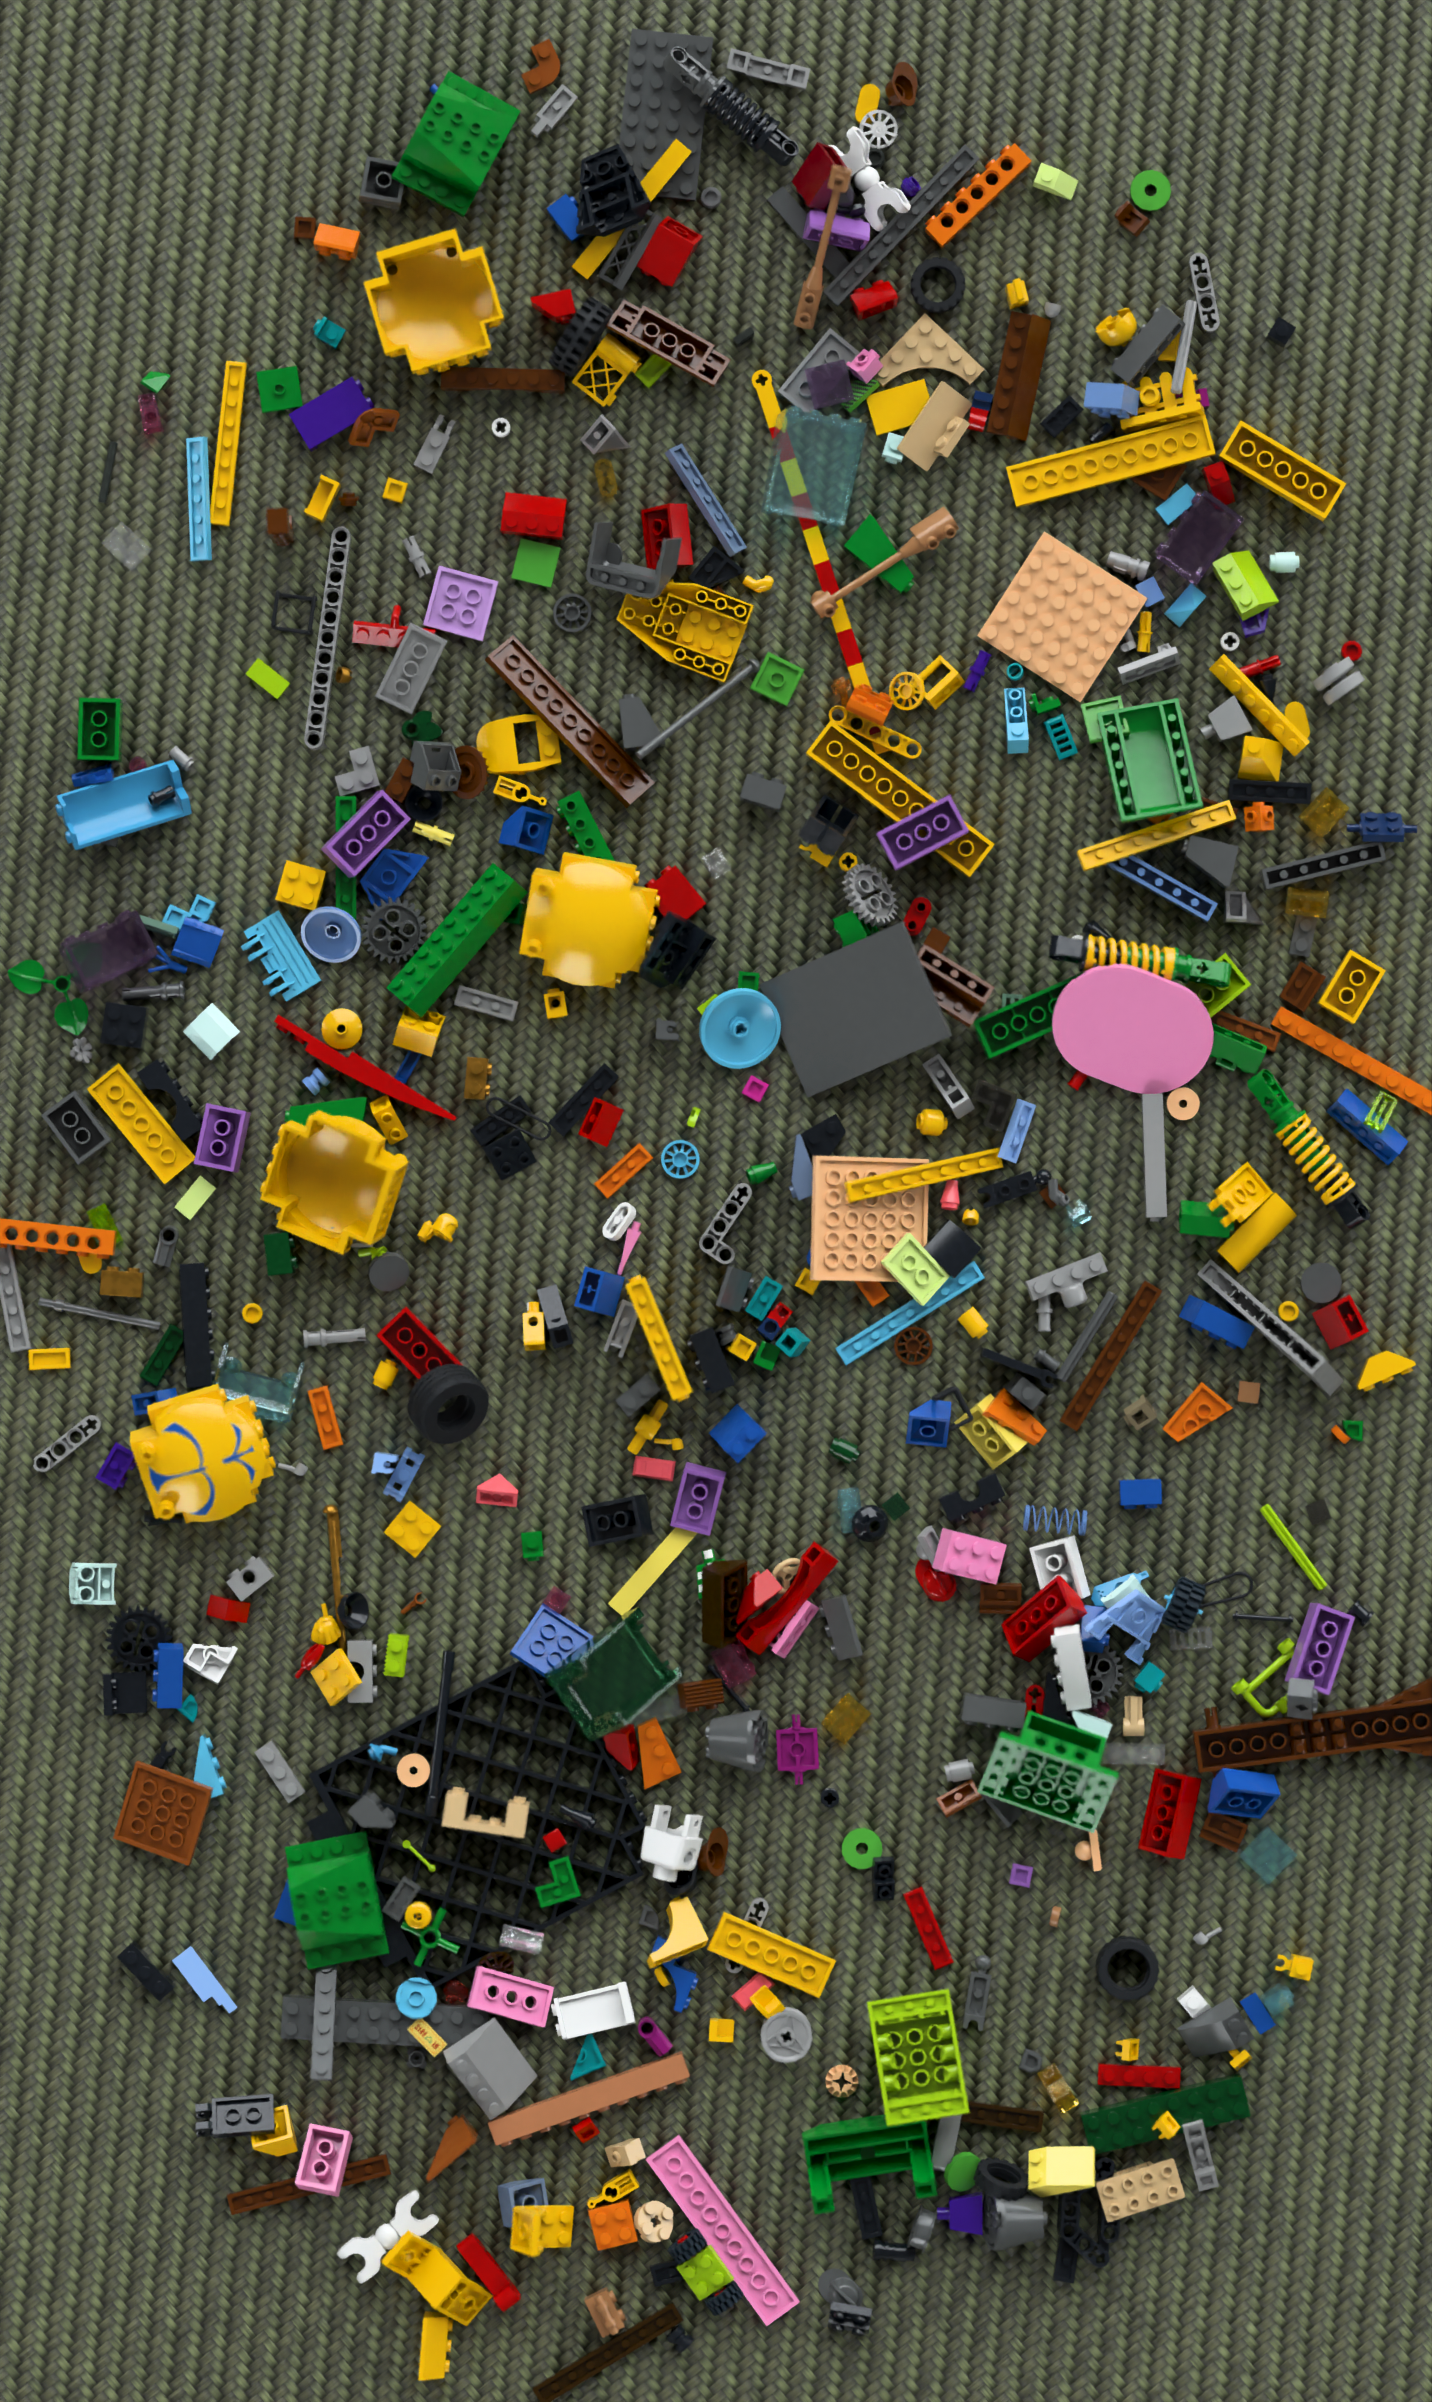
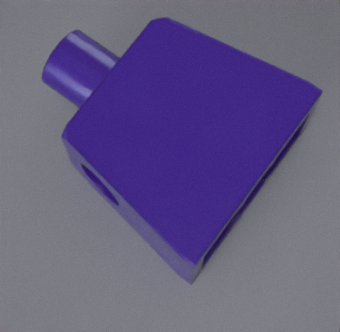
(964, 2213)

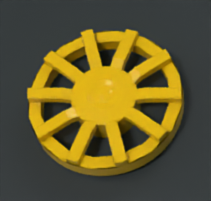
(907, 690)

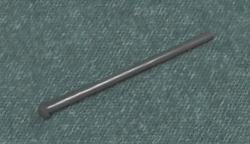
(753, 666)

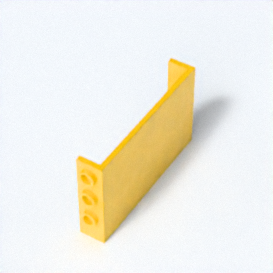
(659, 1338)

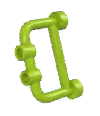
(1245, 1689)

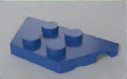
(391, 874)

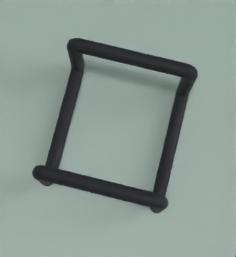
(313, 599)
(962, 1402)

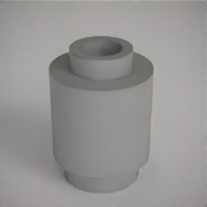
(959, 1770)

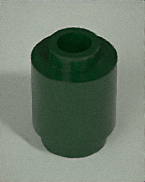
(844, 1450)

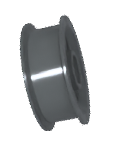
(922, 2228)

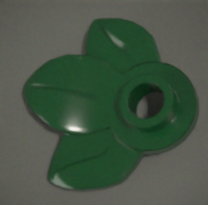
(424, 728)

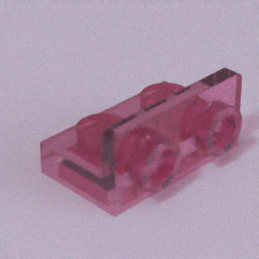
(734, 1664)

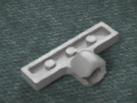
(1067, 1280)

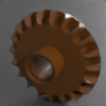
(473, 772)

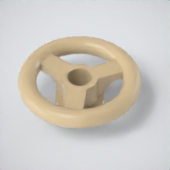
(785, 1572)

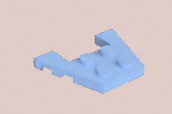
(1135, 1615)

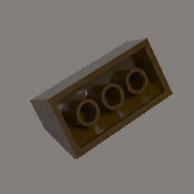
(721, 1598)

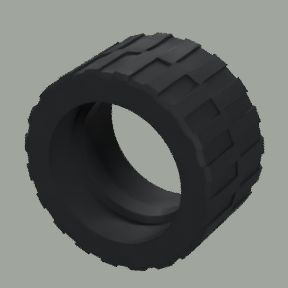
(1145, 1985)

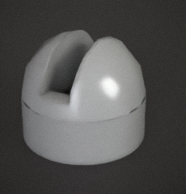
(1051, 309)

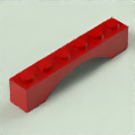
(813, 1569)

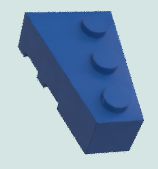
(1216, 1322)

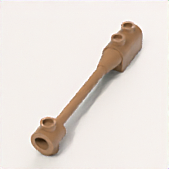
(812, 287)
(925, 536)

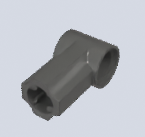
(165, 1248)

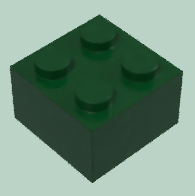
(280, 1253)

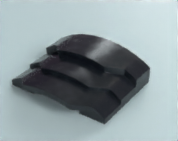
(675, 952)

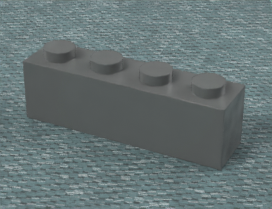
(1147, 346)

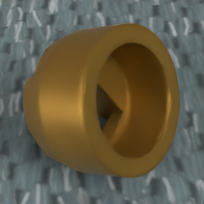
(343, 675)

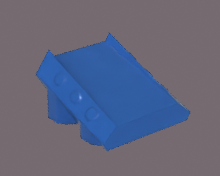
(197, 942)

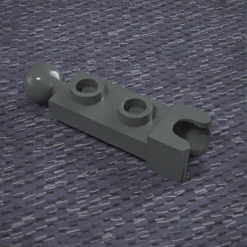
(978, 1993)

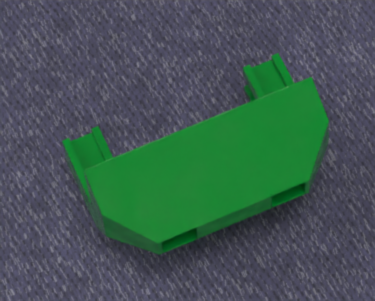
(865, 2149)

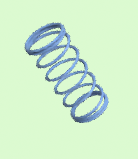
(1083, 1520)

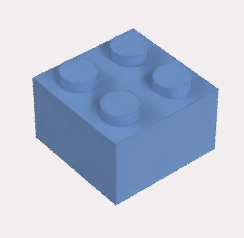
(1111, 399)

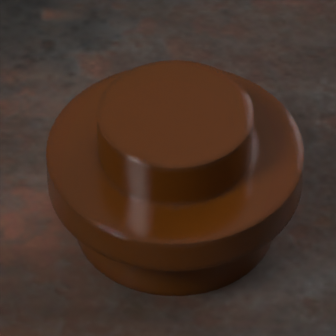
(348, 499)

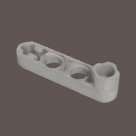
(67, 1443)

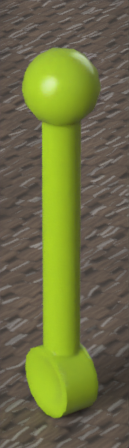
(407, 1844)

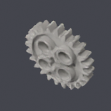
(863, 881)

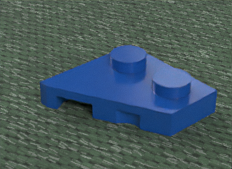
(94, 775)

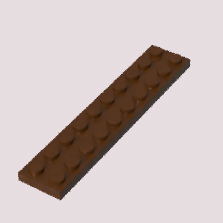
(569, 721)

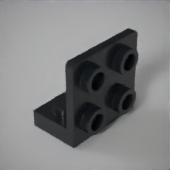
(124, 1693)

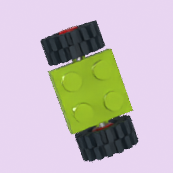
(705, 2272)

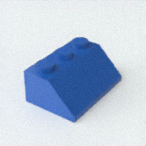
(1242, 1793)

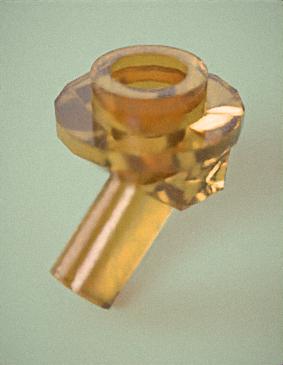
(841, 686)

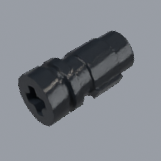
(892, 2251)

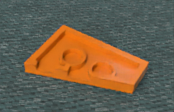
(656, 1755)

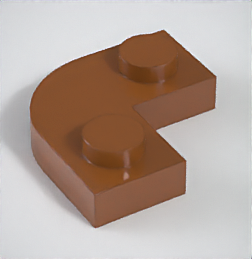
(546, 71)
(370, 421)

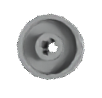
(1336, 678)

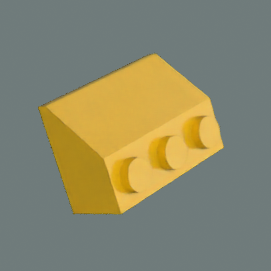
(435, 2346)

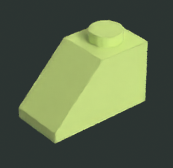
(1055, 181)

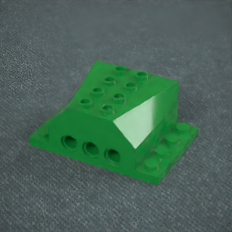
(455, 143)
(1051, 1772)
(336, 1900)

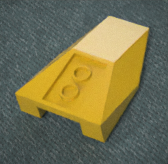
(699, 638)

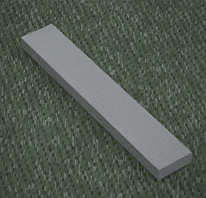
(12, 1301)

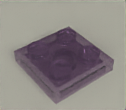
(829, 384)

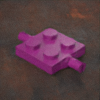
(797, 1749)

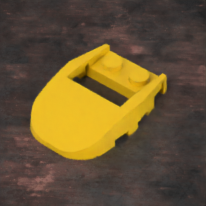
(499, 746)

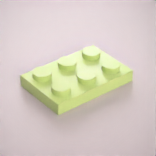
(915, 1269)

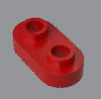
(917, 916)

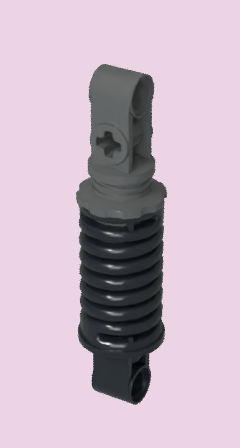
(730, 108)

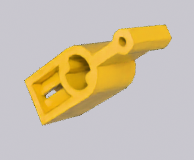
(1016, 294)
(515, 786)
(621, 2183)

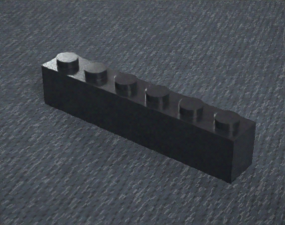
(195, 1325)

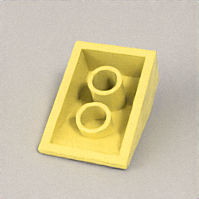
(1061, 2170)

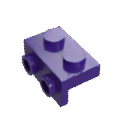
(116, 1466)

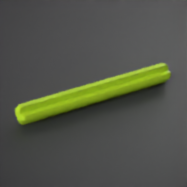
(1293, 1547)

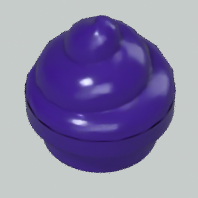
(910, 187)

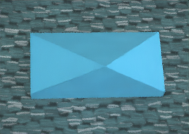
(1185, 605)

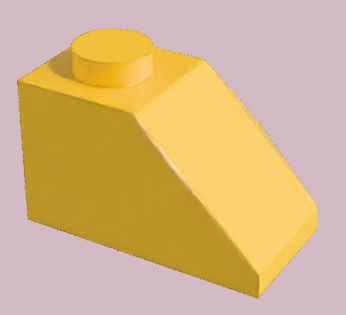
(283, 2140)

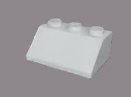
(1062, 1559)

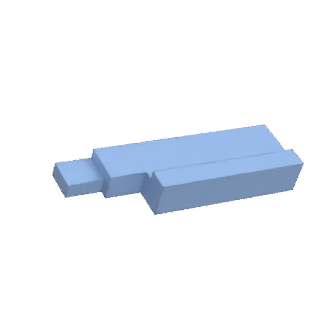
(202, 1979)

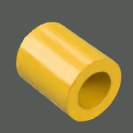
(973, 1323)

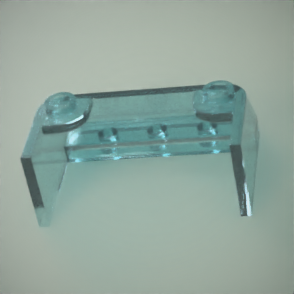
(272, 1397)

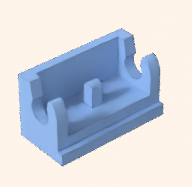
(380, 1464)

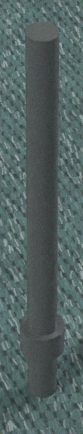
(60, 1305)

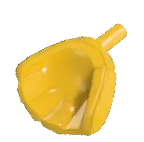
(325, 1629)

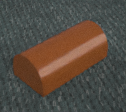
(958, 1798)

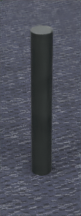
(107, 472)

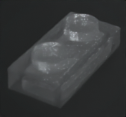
(521, 1939)

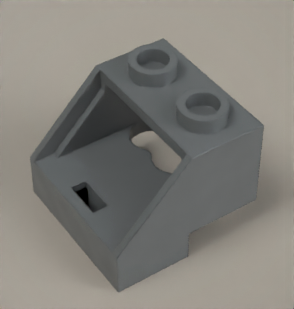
(427, 758)

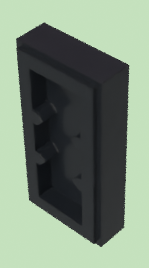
(1061, 417)

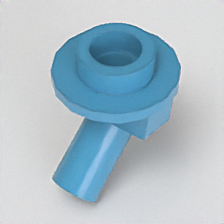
(377, 1751)

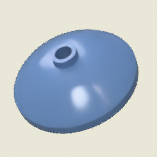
(326, 942)

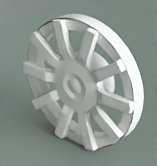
(879, 128)

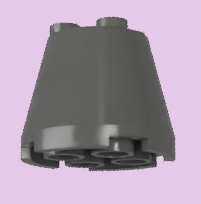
(739, 1740)
(1012, 2221)

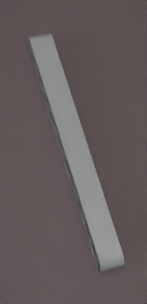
(324, 628)

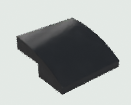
(952, 1248)

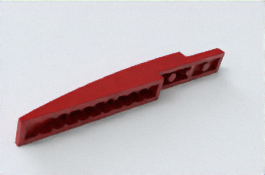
(361, 1070)

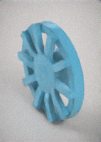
(680, 1159)

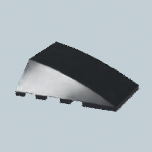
(609, 194)

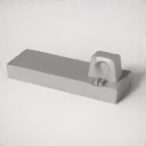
(1165, 658)

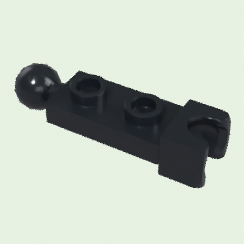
(1014, 1187)

